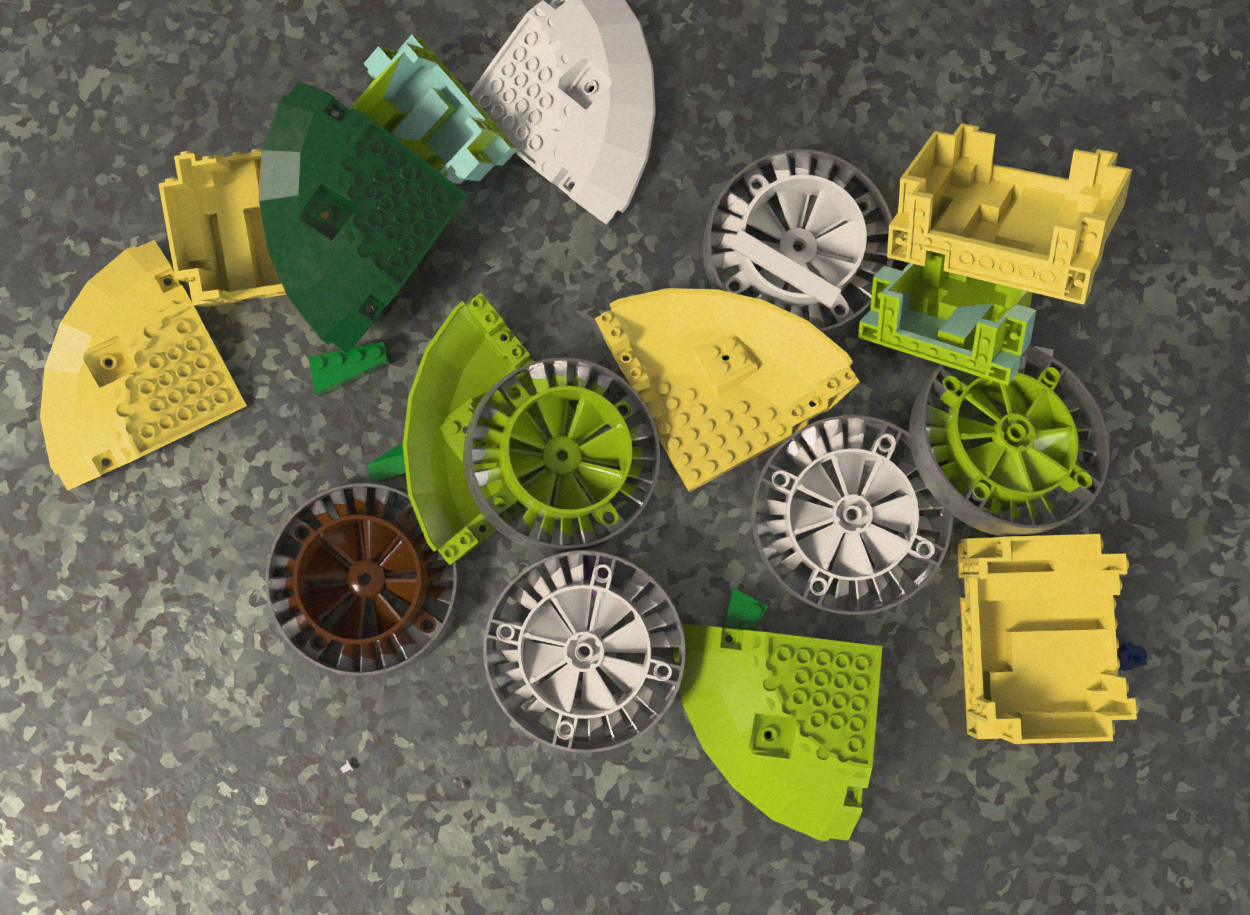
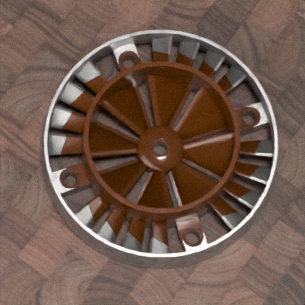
(320, 563)

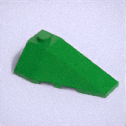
(388, 465)

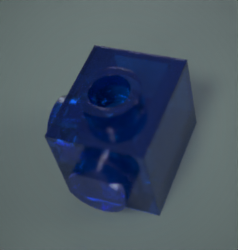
(1131, 656)

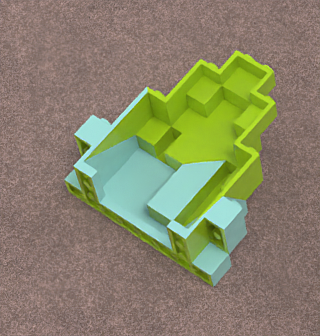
(432, 112)
(950, 319)

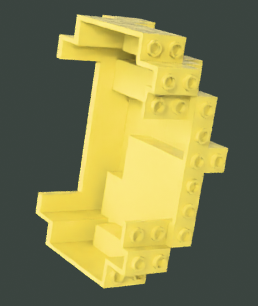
(1005, 220)
(219, 228)
(1042, 639)

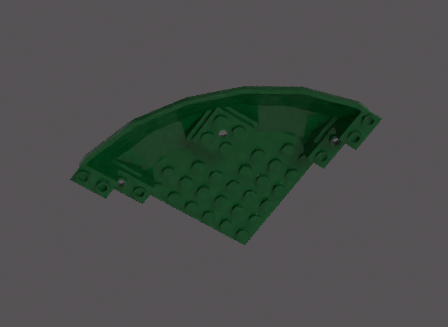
(379, 204)

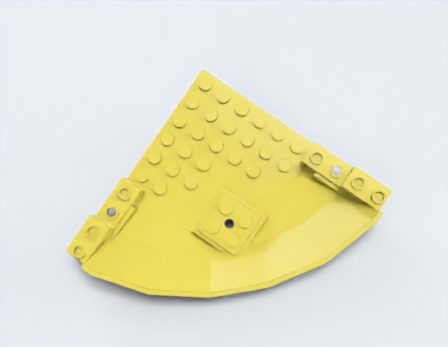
(161, 376)
(713, 409)

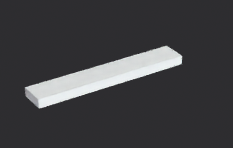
(785, 268)

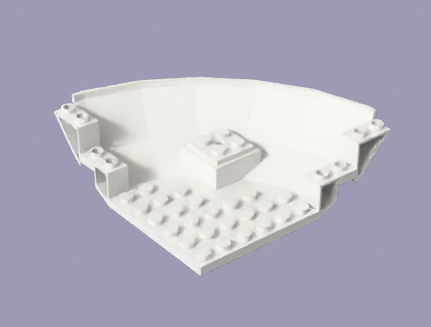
(544, 103)

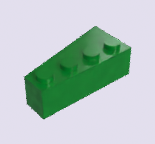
(337, 368)
(743, 612)

